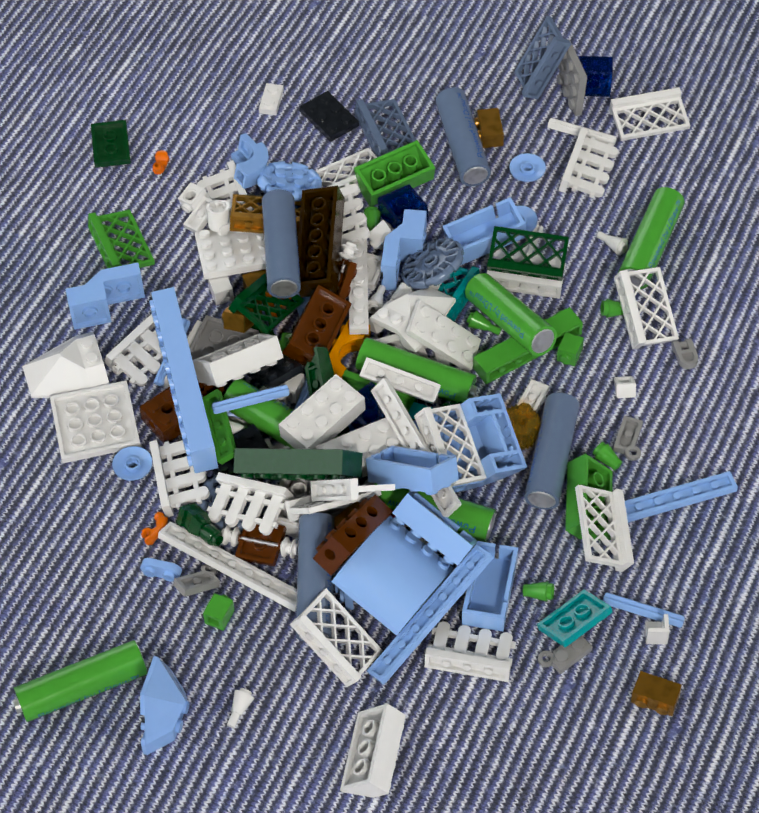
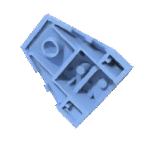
(163, 706)

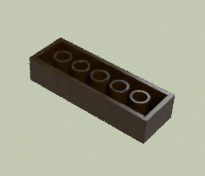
(320, 238)

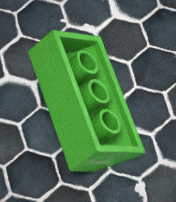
(393, 171)
(588, 473)

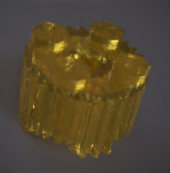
(525, 424)

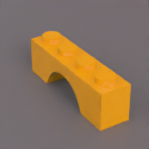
(344, 345)

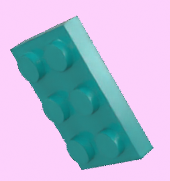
(574, 618)

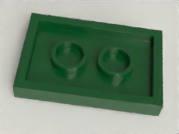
(110, 143)

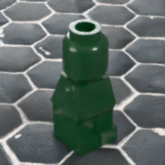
(199, 524)

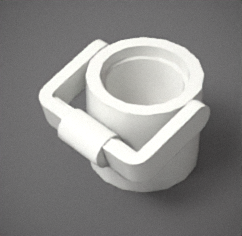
(218, 215)

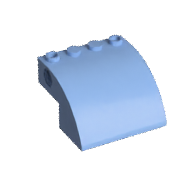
(492, 438)
(392, 575)

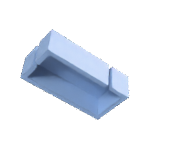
(476, 229)
(412, 469)
(437, 530)
(490, 593)

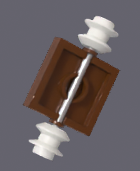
(347, 269)
(260, 548)

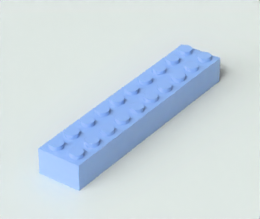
(183, 381)

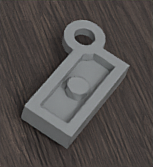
(628, 438)
(197, 582)
(564, 658)

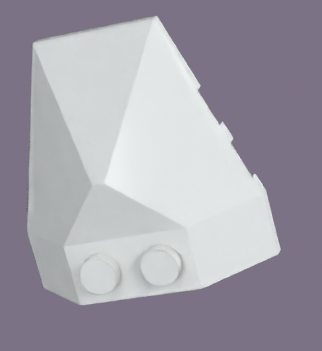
(397, 314)
(67, 368)

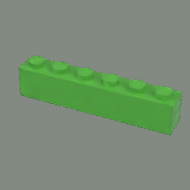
(510, 354)

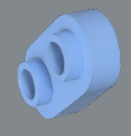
(161, 569)

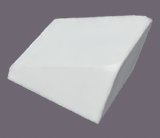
(625, 387)

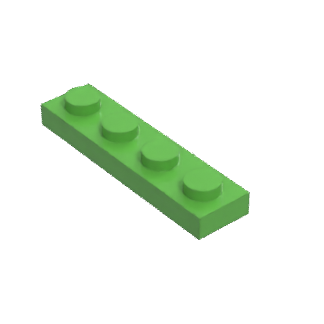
(219, 428)

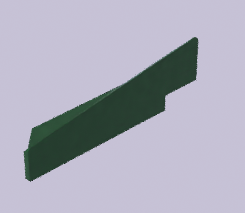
(319, 372)

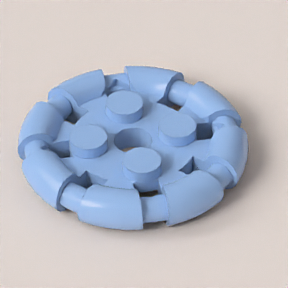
(288, 177)

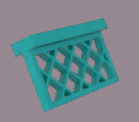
(459, 294)

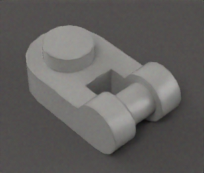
(686, 358)

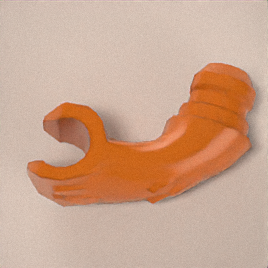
(161, 162)
(151, 535)

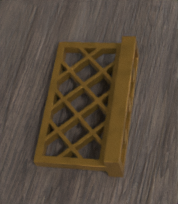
(250, 220)

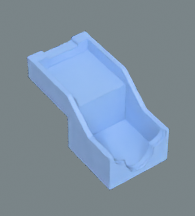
(401, 244)
(109, 286)

